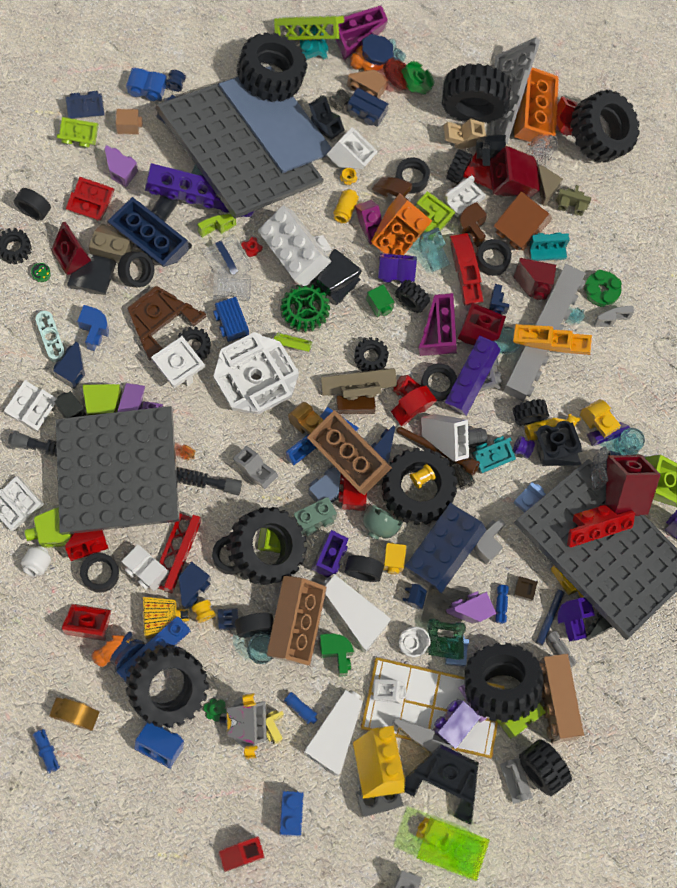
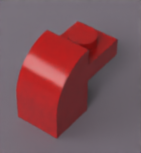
(564, 113)
(412, 404)

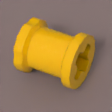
(422, 476)

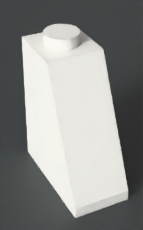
(447, 435)

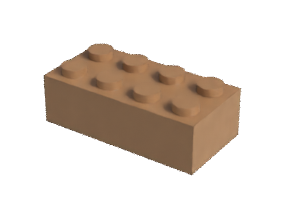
(349, 452)
(296, 620)
(560, 700)

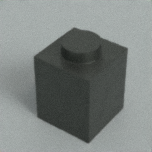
(69, 405)

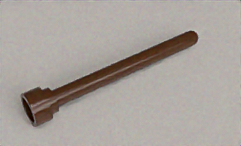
(470, 465)

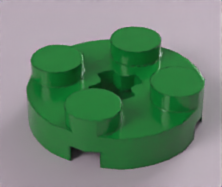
(417, 78)
(606, 279)

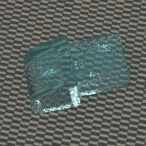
(432, 249)

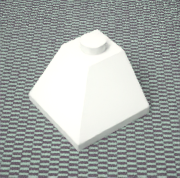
(352, 151)

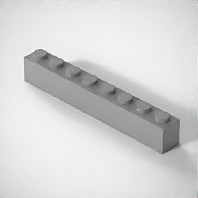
(552, 315)

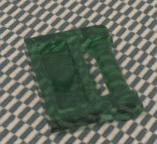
(445, 645)

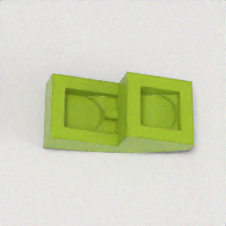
(220, 222)

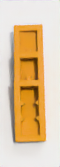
(553, 340)

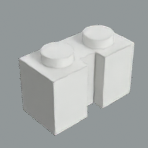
(145, 567)

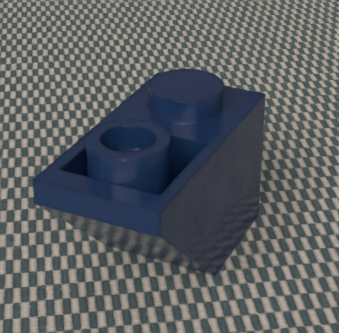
(71, 367)
(192, 583)

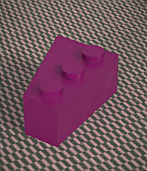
(440, 330)

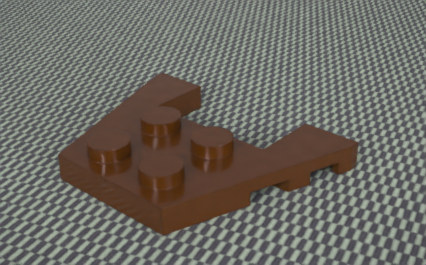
(157, 310)

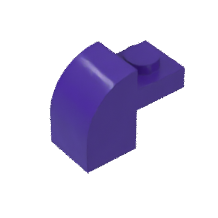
(572, 615)

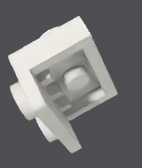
(463, 195)

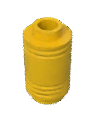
(345, 206)

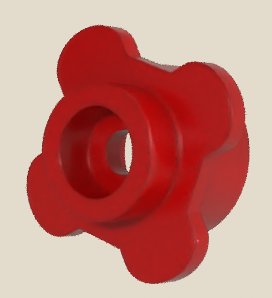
(252, 251)

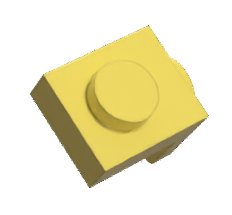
(272, 731)

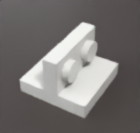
(178, 362)

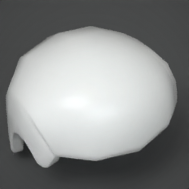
(414, 641)

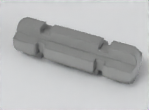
(560, 646)

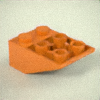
(400, 227)

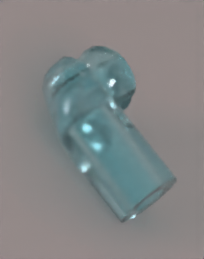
(397, 53)

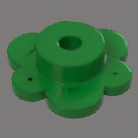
(209, 709)

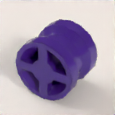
(523, 447)

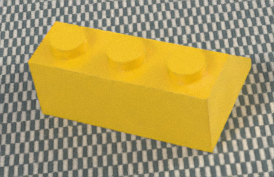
(379, 763)

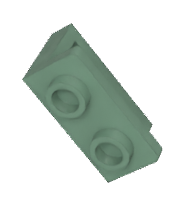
(316, 515)

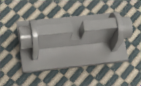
(516, 780)

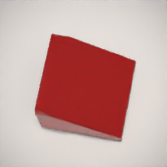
(405, 385)

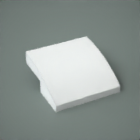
(30, 405)
(17, 503)

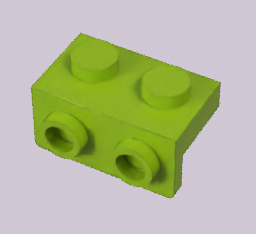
(78, 131)

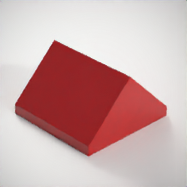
(87, 622)

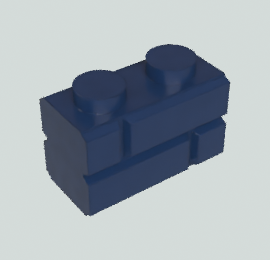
(367, 107)

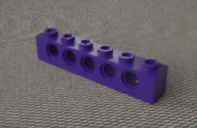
(192, 182)

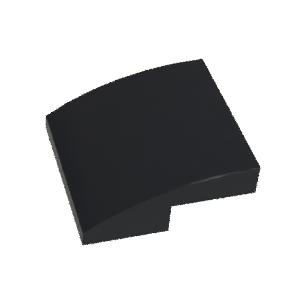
(93, 276)

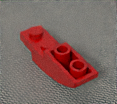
(467, 268)

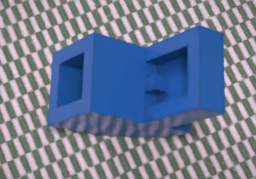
(94, 322)

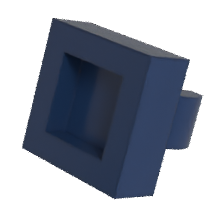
(416, 597)
(227, 618)

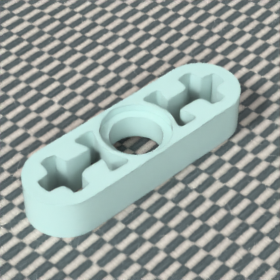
(44, 331)

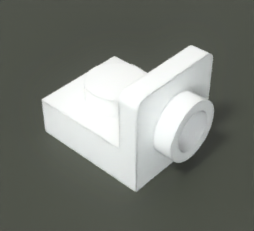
(389, 691)

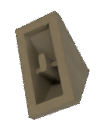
(549, 184)

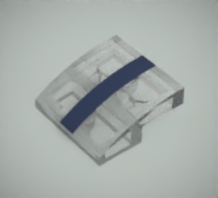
(227, 256)

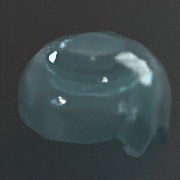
(506, 342)
(258, 648)

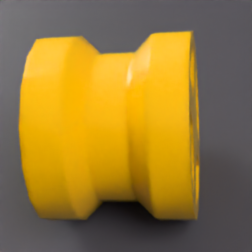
(203, 611)

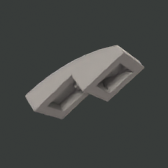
(609, 317)

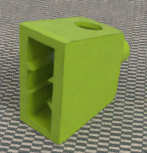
(102, 398)
(47, 530)

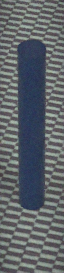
(550, 617)

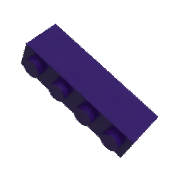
(472, 375)

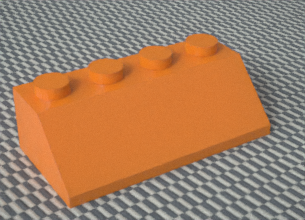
(538, 106)

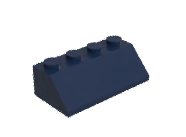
(149, 233)

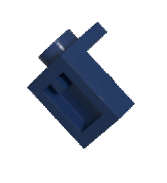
(496, 301)

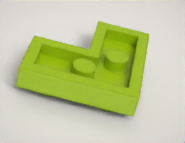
(436, 211)

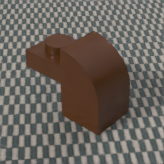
(470, 223)

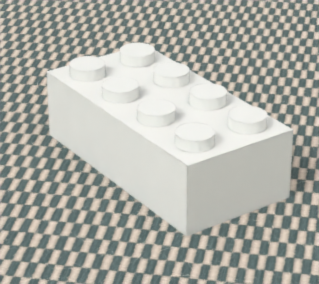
(294, 246)

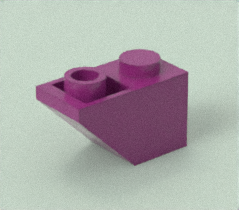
(369, 218)

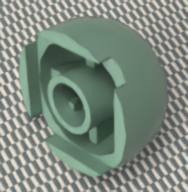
(380, 523)

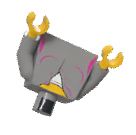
(246, 723)

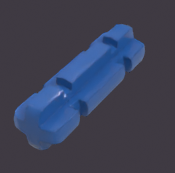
(501, 604)

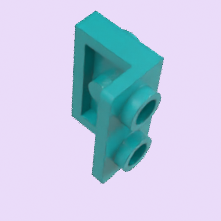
(313, 47)
(549, 246)
(494, 455)

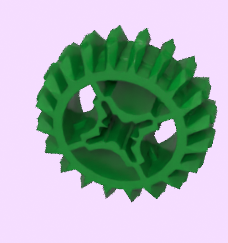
(297, 298)

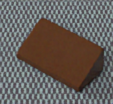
(361, 405)

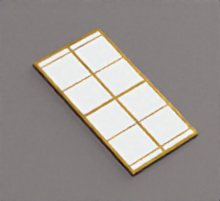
(425, 701)

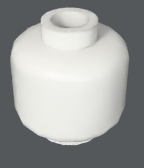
(36, 561)

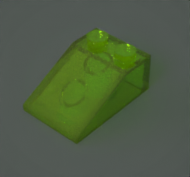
(453, 849)

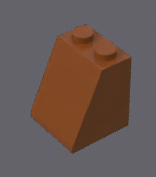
(522, 221)

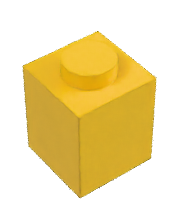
(394, 558)

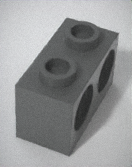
(380, 804)

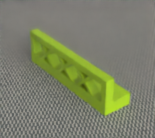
(309, 20)

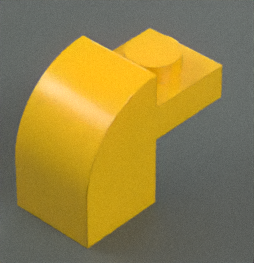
(599, 416)

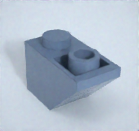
(326, 487)

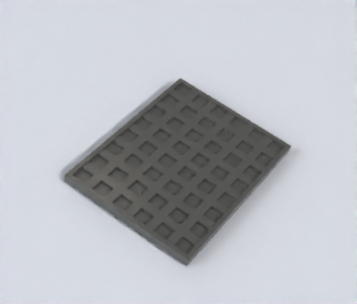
(230, 152)
(619, 574)

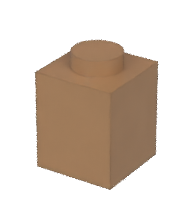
(128, 121)

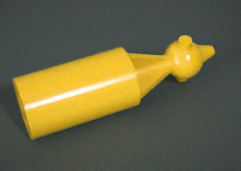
(531, 428)

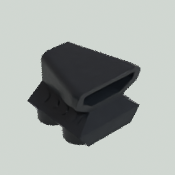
(337, 277)
(558, 445)

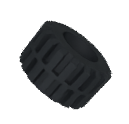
(545, 767)

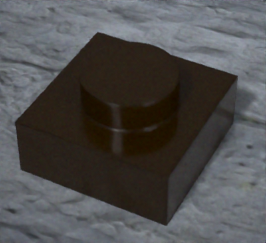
(525, 588)

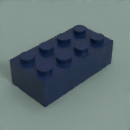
(446, 547)

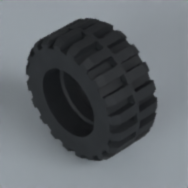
(269, 83)
(476, 93)
(621, 122)
(419, 510)
(290, 541)
(503, 703)
(184, 704)

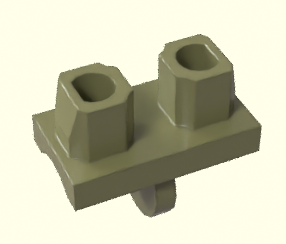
(573, 198)

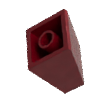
(514, 172)
(630, 484)

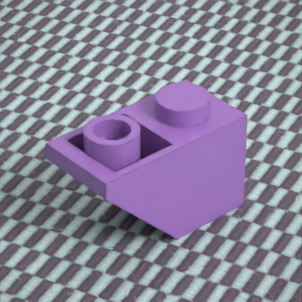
(121, 168)
(474, 609)

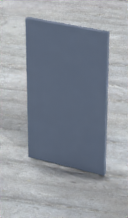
(279, 126)

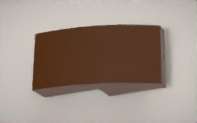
(392, 186)

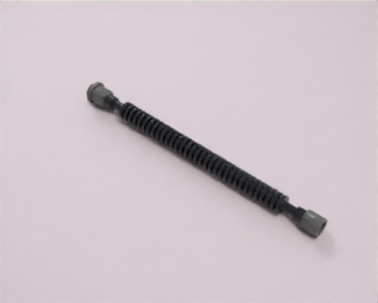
(232, 486)

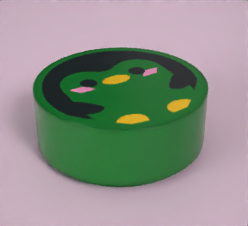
(41, 272)

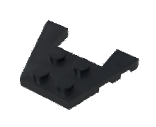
(450, 772)

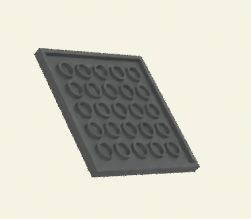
(116, 470)

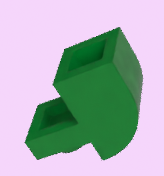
(337, 646)

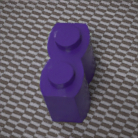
(397, 267)

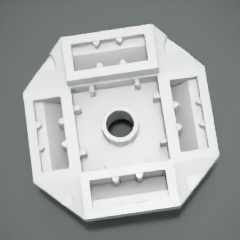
(255, 357)

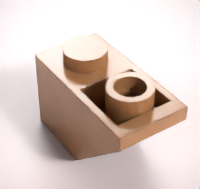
(369, 81)

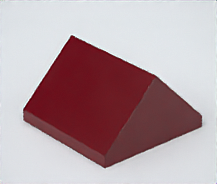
(69, 250)

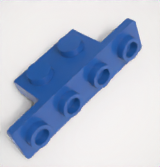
(171, 635)

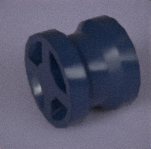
(175, 80)

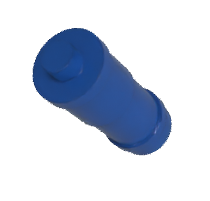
(301, 708)

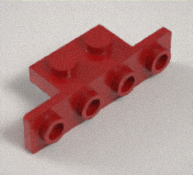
(598, 524)

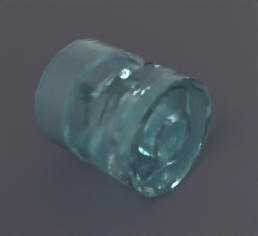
(629, 442)

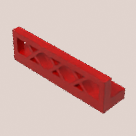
(182, 552)

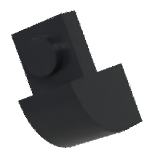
(324, 119)
(489, 146)

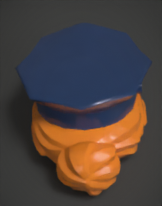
(372, 53)
(117, 651)

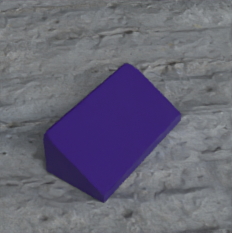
(596, 437)

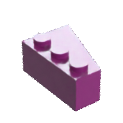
(359, 26)

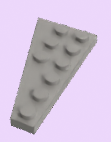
(517, 66)

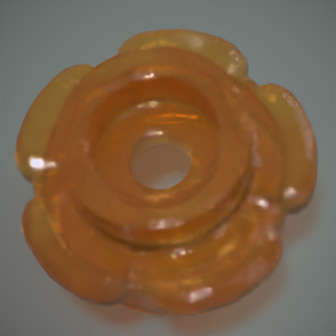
(186, 452)

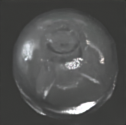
(542, 149)

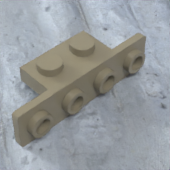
(359, 383)

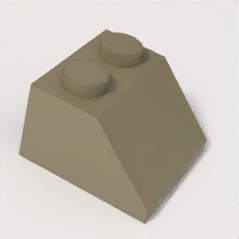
(109, 243)

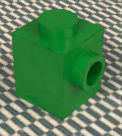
(380, 301)

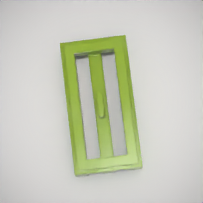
(294, 342)

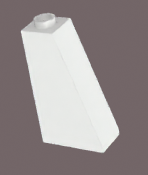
(355, 612)
(334, 736)

